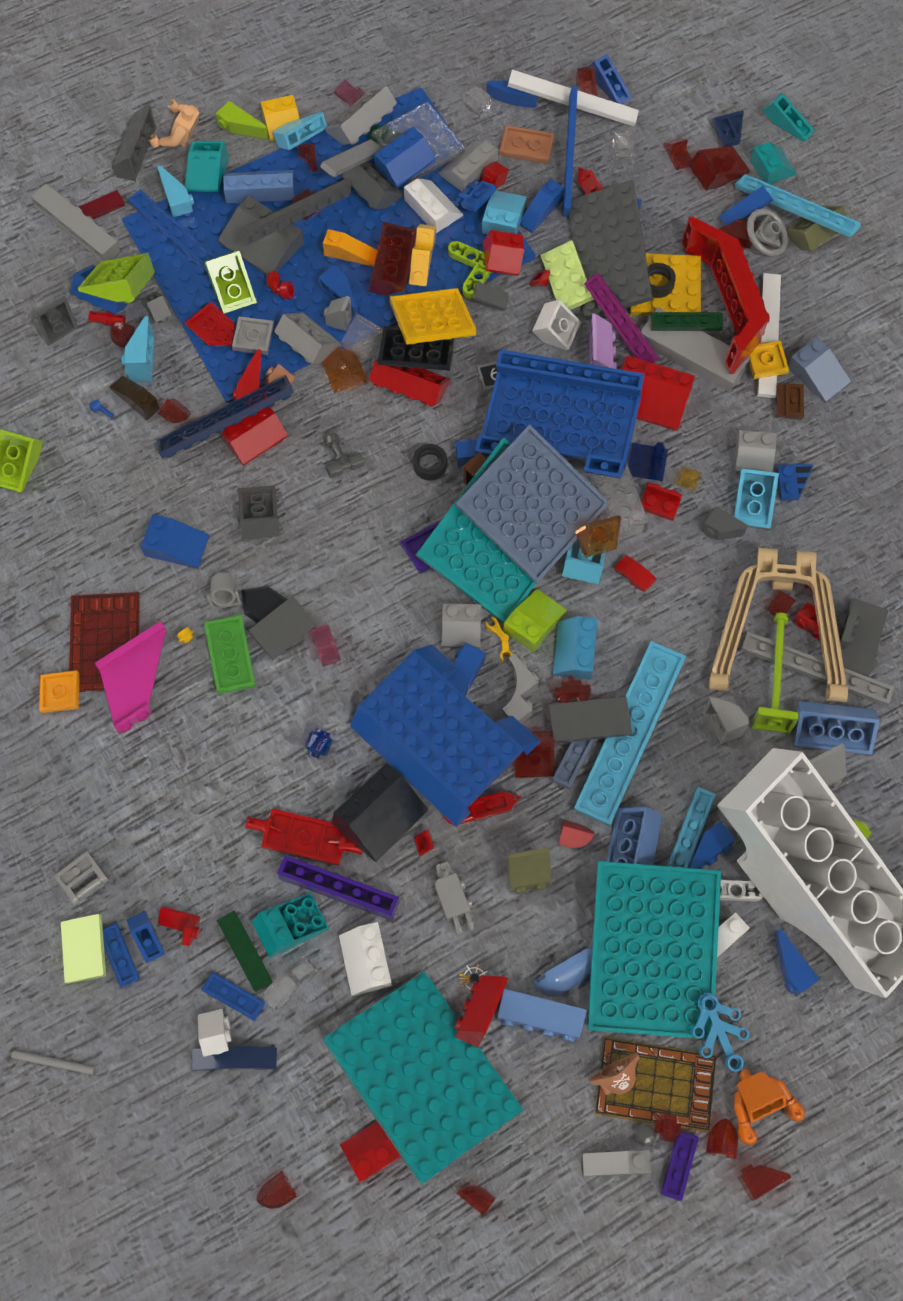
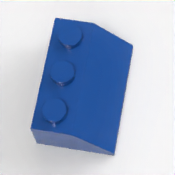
(404, 157)
(110, 306)

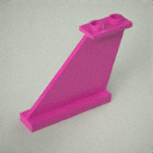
(130, 677)

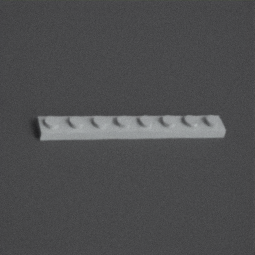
(815, 668)

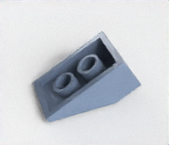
(819, 370)

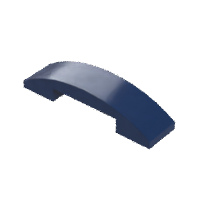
(236, 1058)

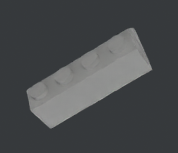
(362, 115)

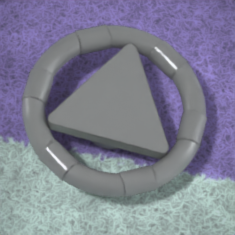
(767, 232)

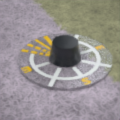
(469, 974)

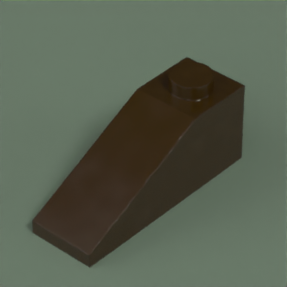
(136, 397)

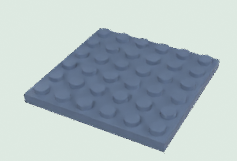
(531, 503)

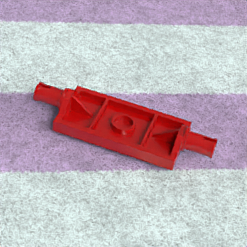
(302, 837)

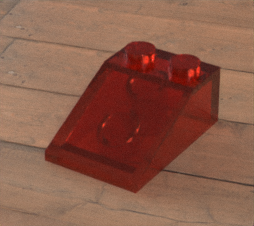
(717, 166)

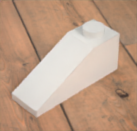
(730, 932)

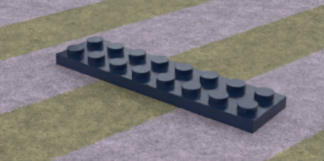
(221, 418)

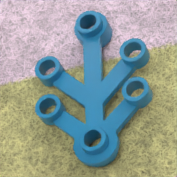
(718, 1030)

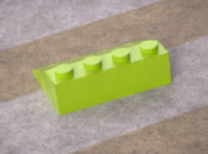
(119, 278)

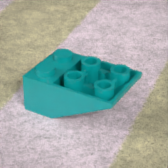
(206, 166)
(289, 924)

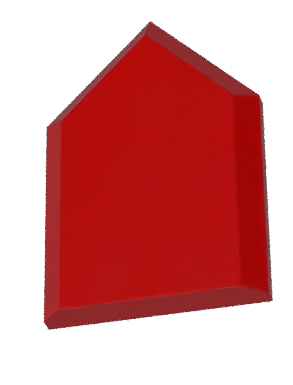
(212, 326)

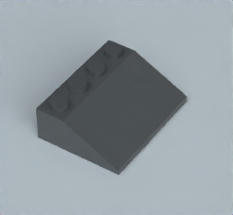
(268, 252)

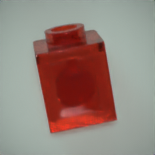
(308, 151)
(781, 603)

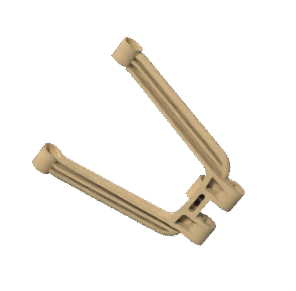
(782, 579)

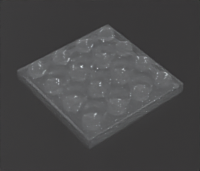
(437, 134)

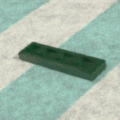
(686, 321)
(244, 951)

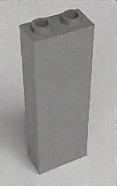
(695, 352)

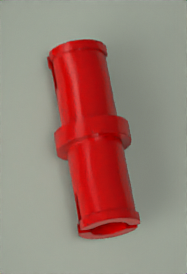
(105, 318)

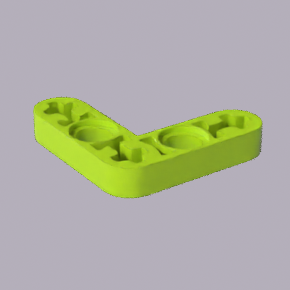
(478, 267)

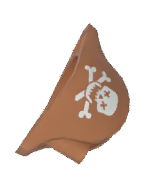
(618, 1076)

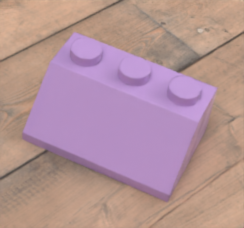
(601, 342)

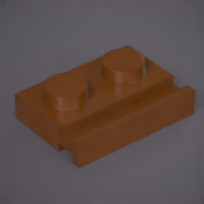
(790, 401)

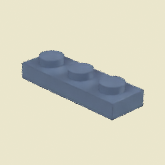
(572, 763)

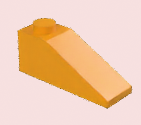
(344, 247)

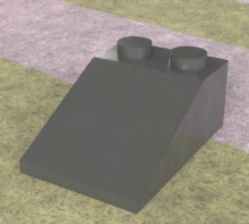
(55, 321)
(258, 512)

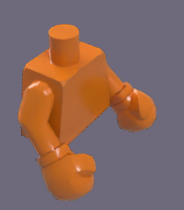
(759, 1097)

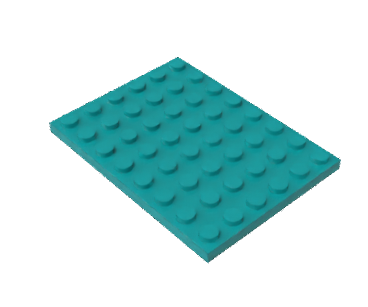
(473, 561)
(653, 948)
(420, 1080)

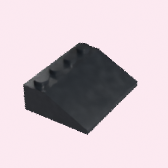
(424, 355)
(379, 812)

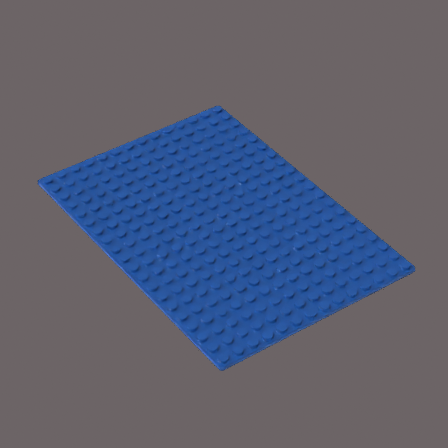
(190, 288)

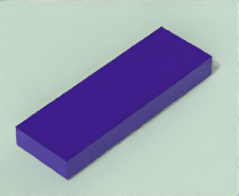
(679, 1166)

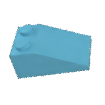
(503, 212)
(139, 353)
(756, 497)
(582, 568)

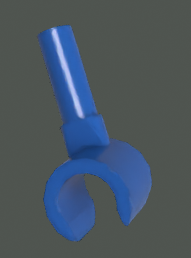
(96, 406)

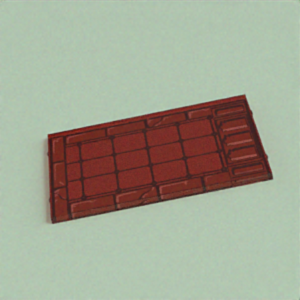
(98, 628)

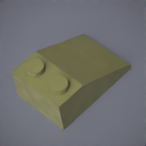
(528, 870)

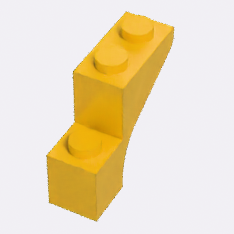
(422, 254)

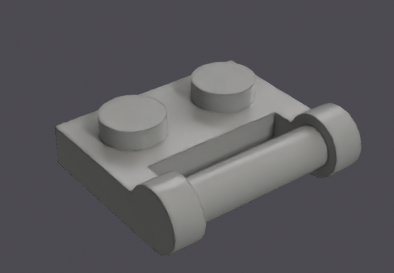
(76, 873)

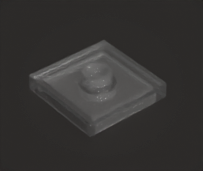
(363, 337)

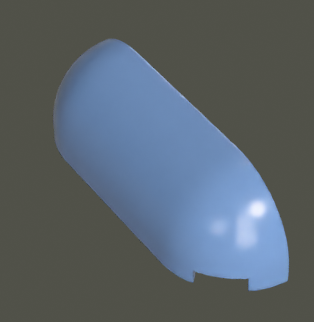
(566, 975)

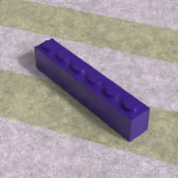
(338, 888)

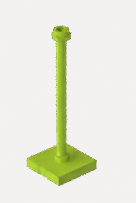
(773, 718)

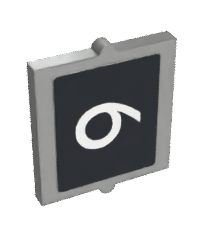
(487, 375)

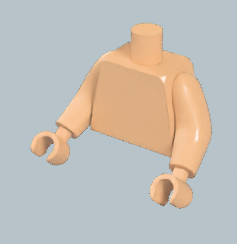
(182, 128)

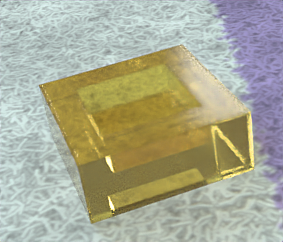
(689, 478)

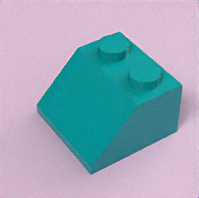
(771, 163)

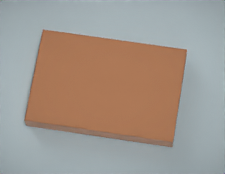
(526, 144)

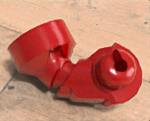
(285, 289)

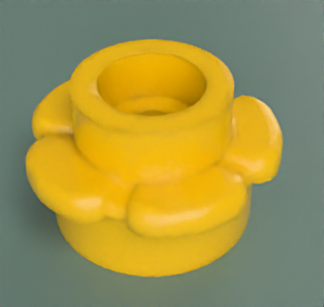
(185, 635)

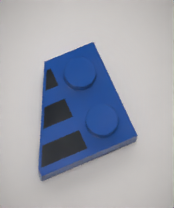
(792, 480)

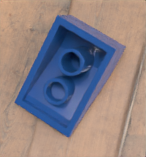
(174, 542)

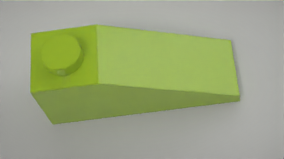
(240, 122)

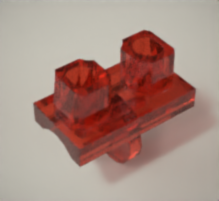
(572, 689)

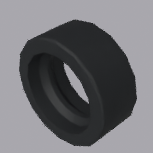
(668, 272)
(430, 449)

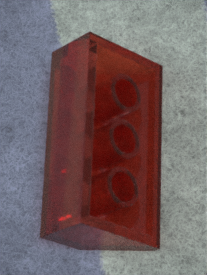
(392, 259)

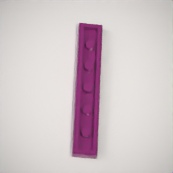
(620, 319)

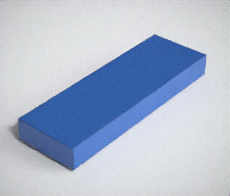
(744, 208)
(119, 955)
(233, 996)

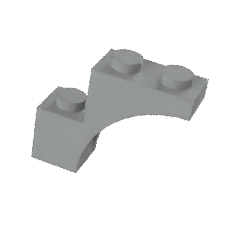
(525, 684)

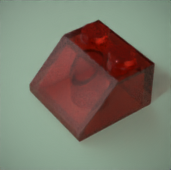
(540, 760)

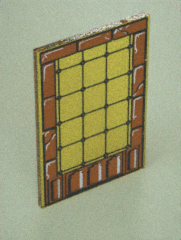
(665, 1084)

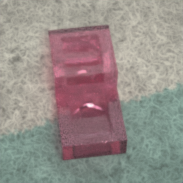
(348, 93)
(325, 645)

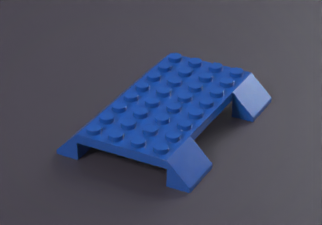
(573, 405)
(438, 734)

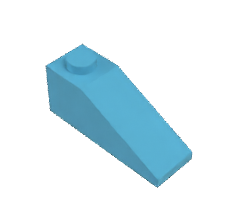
(300, 130)
(176, 193)

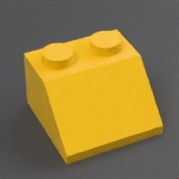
(278, 113)

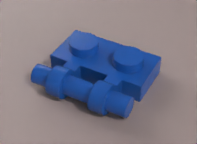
(474, 195)

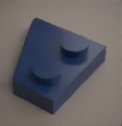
(729, 128)

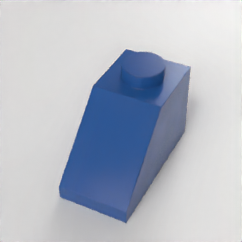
(145, 936)

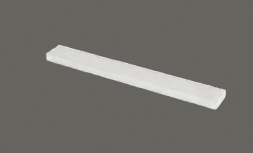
(584, 101)
(771, 295)

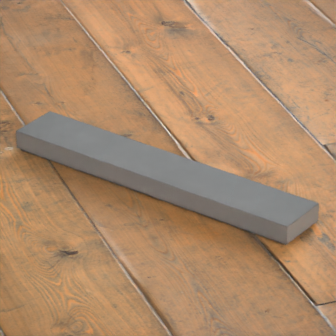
(350, 158)

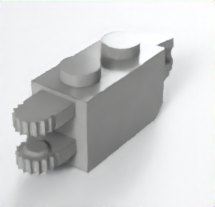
(452, 898)

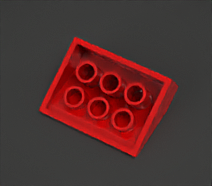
(663, 392)

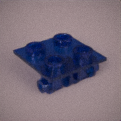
(648, 461)

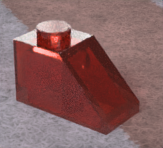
(739, 230)
(760, 1180)

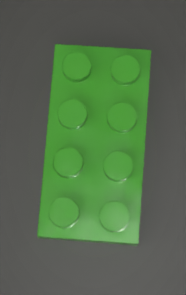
(229, 654)

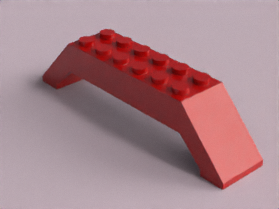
(735, 286)

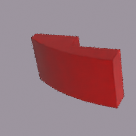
(635, 572)

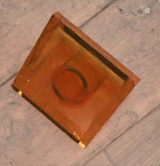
(343, 369)
(599, 536)

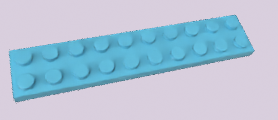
(622, 754)

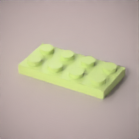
(567, 275)

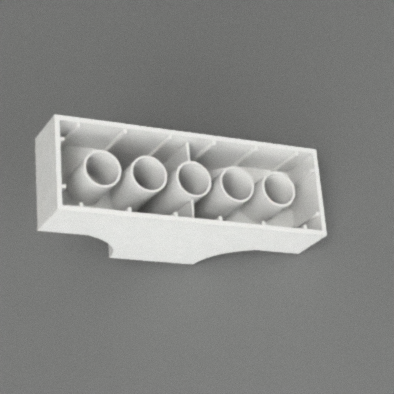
(819, 868)

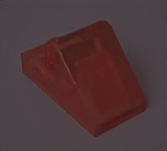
(586, 80)
(678, 153)

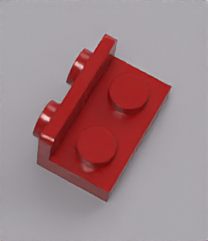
(661, 501)
(807, 620)

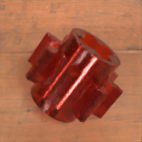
(668, 1128)

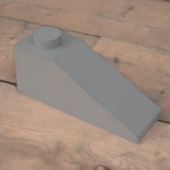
(616, 1163)

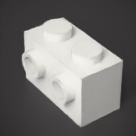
(214, 1032)

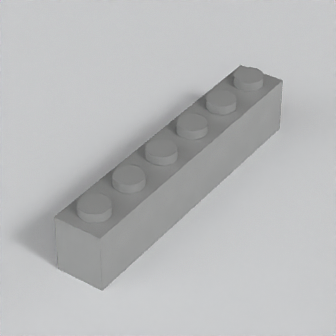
(75, 223)

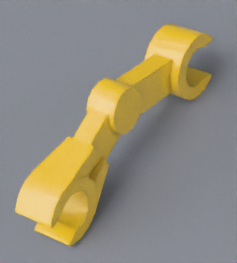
(496, 629)

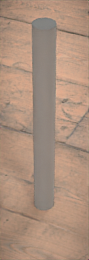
(58, 1063)

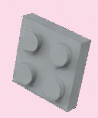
(253, 335)

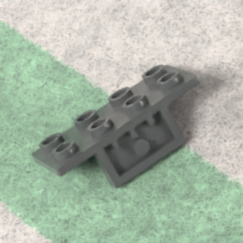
(861, 635)

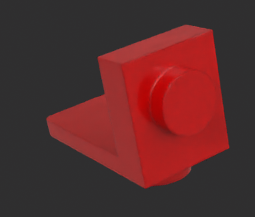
(180, 921)

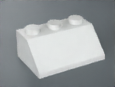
(431, 203)
(365, 959)

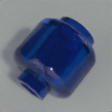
(318, 743)

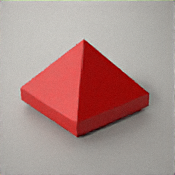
(540, 279)
(424, 842)

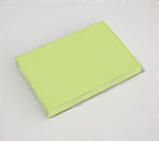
(83, 949)

